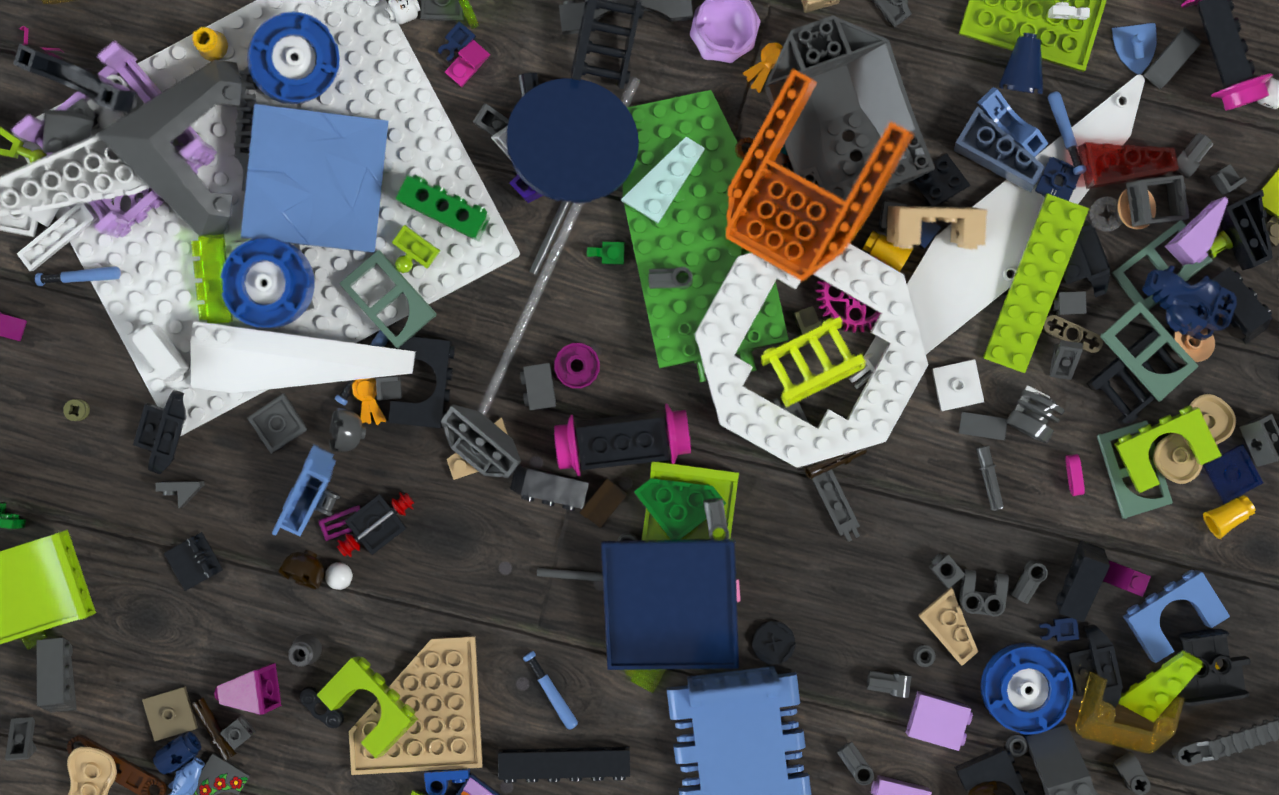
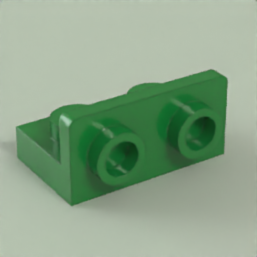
(10, 520)

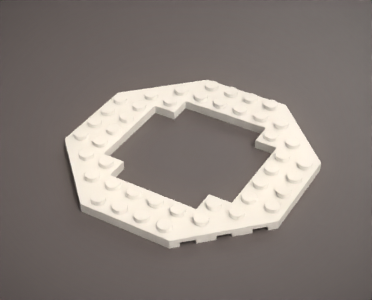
(774, 427)

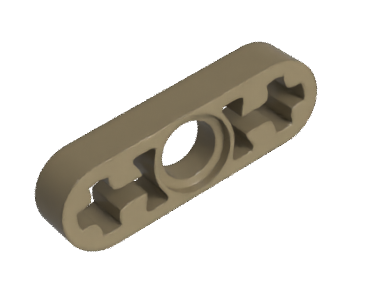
(1089, 334)

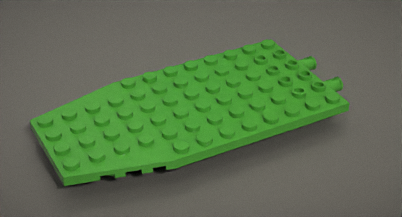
(691, 230)

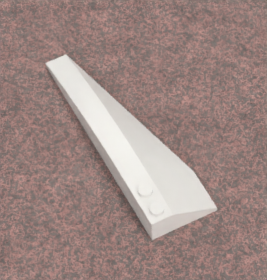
(68, 177)
(259, 360)

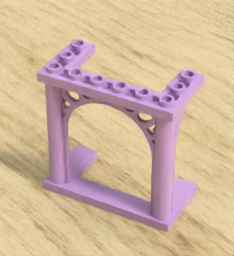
(195, 151)

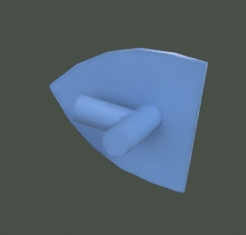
(1135, 45)

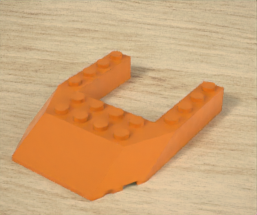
(789, 216)

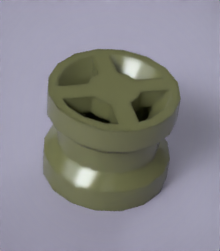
(81, 408)

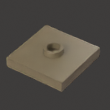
(169, 713)

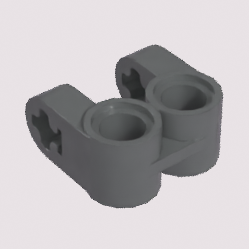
(999, 593)

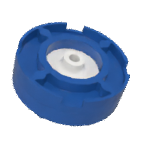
(296, 36)
(288, 286)
(1047, 693)

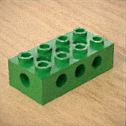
(410, 196)

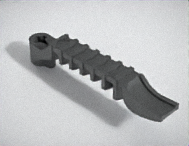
(243, 158)
(1222, 746)

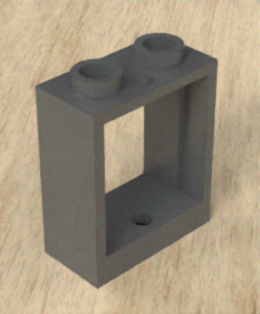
(1140, 203)

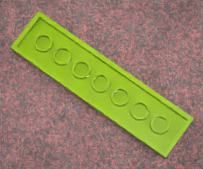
(1035, 283)

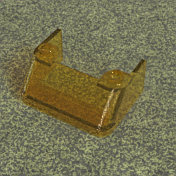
(1097, 721)

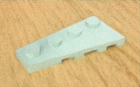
(660, 186)

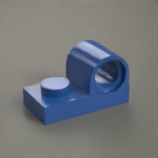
(443, 776)

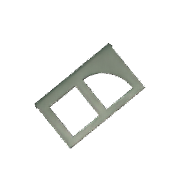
(1185, 272)
(419, 310)
(1158, 384)
(1128, 502)

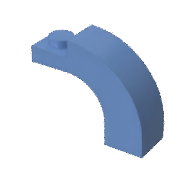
(1023, 133)

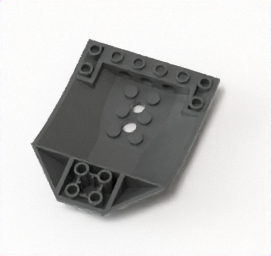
(854, 92)

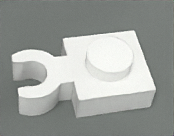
(1063, 11)

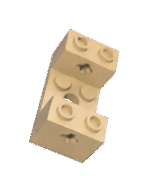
(967, 224)

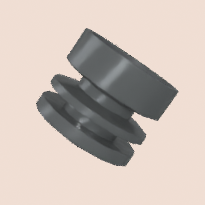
(1035, 416)

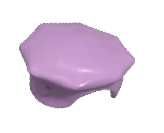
(724, 29)

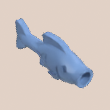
(187, 778)

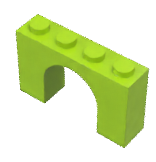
(1135, 448)
(395, 715)

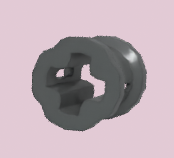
(327, 502)

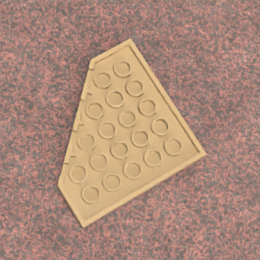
(445, 699)

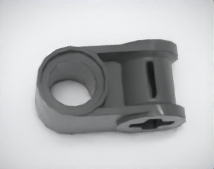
(1131, 771)

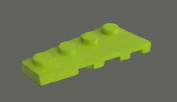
(1161, 687)

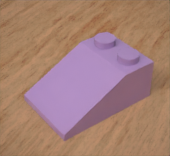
(1198, 236)

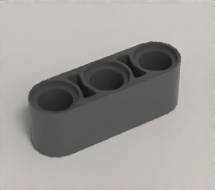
(1172, 58)

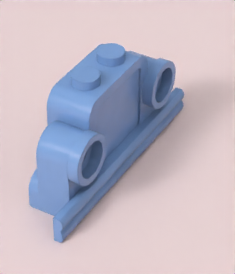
(306, 491)

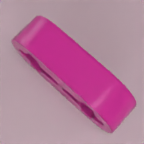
(1075, 475)

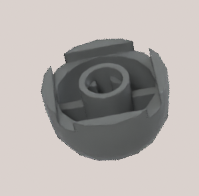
(345, 430)

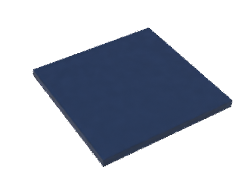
(670, 604)

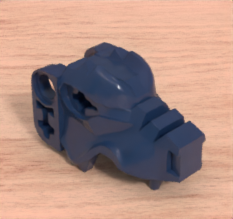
(1190, 307)

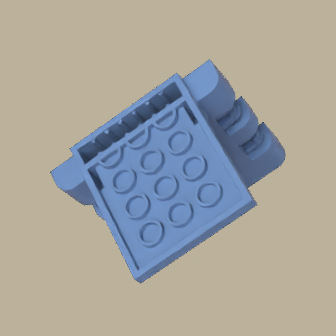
(739, 733)

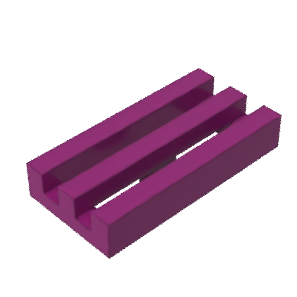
(324, 529)

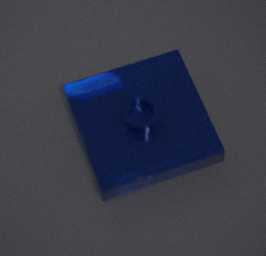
(1233, 473)

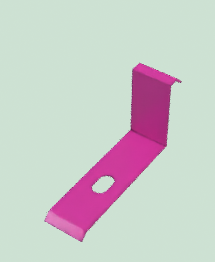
(25, 29)

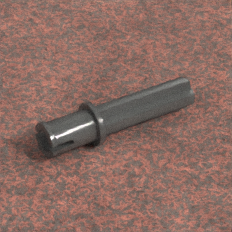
(989, 477)

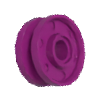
(580, 352)

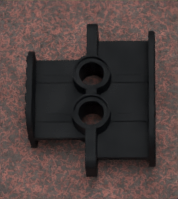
(1210, 683)

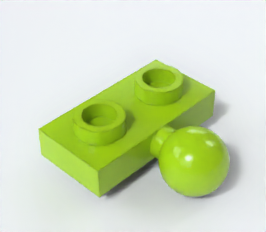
(415, 248)

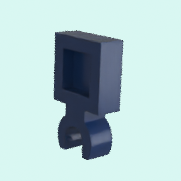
(458, 38)
(1063, 629)

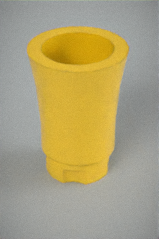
(215, 48)
(885, 251)
(1228, 516)

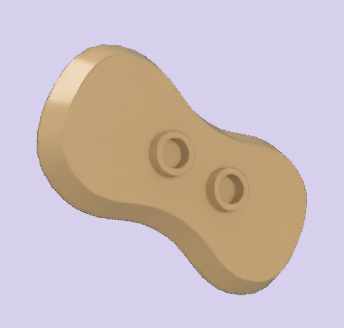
(1173, 453)
(90, 771)

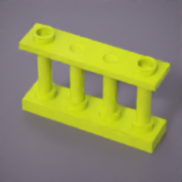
(812, 382)

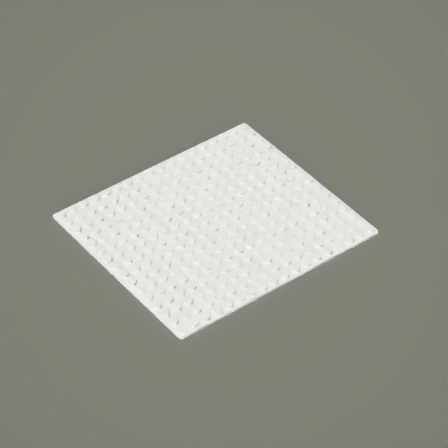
(374, 81)

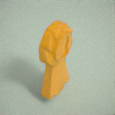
(769, 56)
(366, 392)

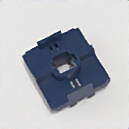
(1056, 168)

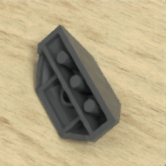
(480, 442)

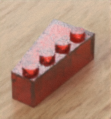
(1119, 163)

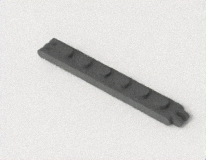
(829, 489)

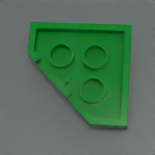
(676, 505)

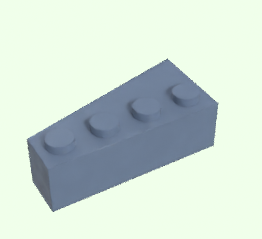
(997, 151)

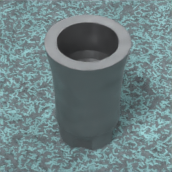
(310, 645)

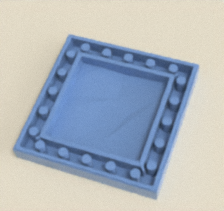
(314, 178)

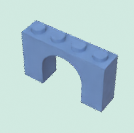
(1145, 618)

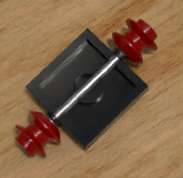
(375, 524)

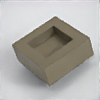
(1272, 226)

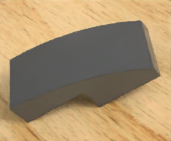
(983, 426)

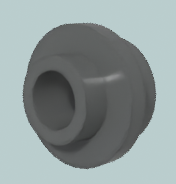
(929, 660)
(1022, 748)

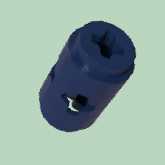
(177, 753)

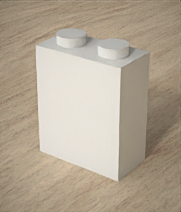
(160, 352)

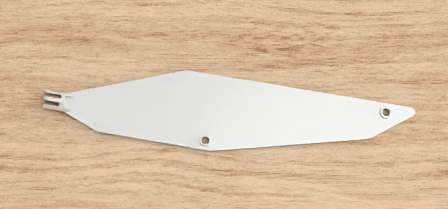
(960, 282)

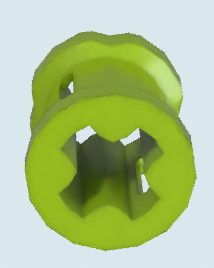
(1219, 244)

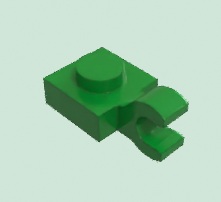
(610, 252)

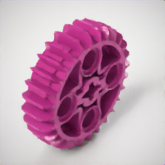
(846, 320)

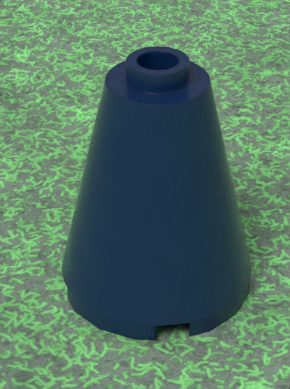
(1024, 66)

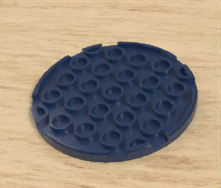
(572, 140)

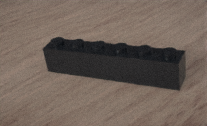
(564, 763)

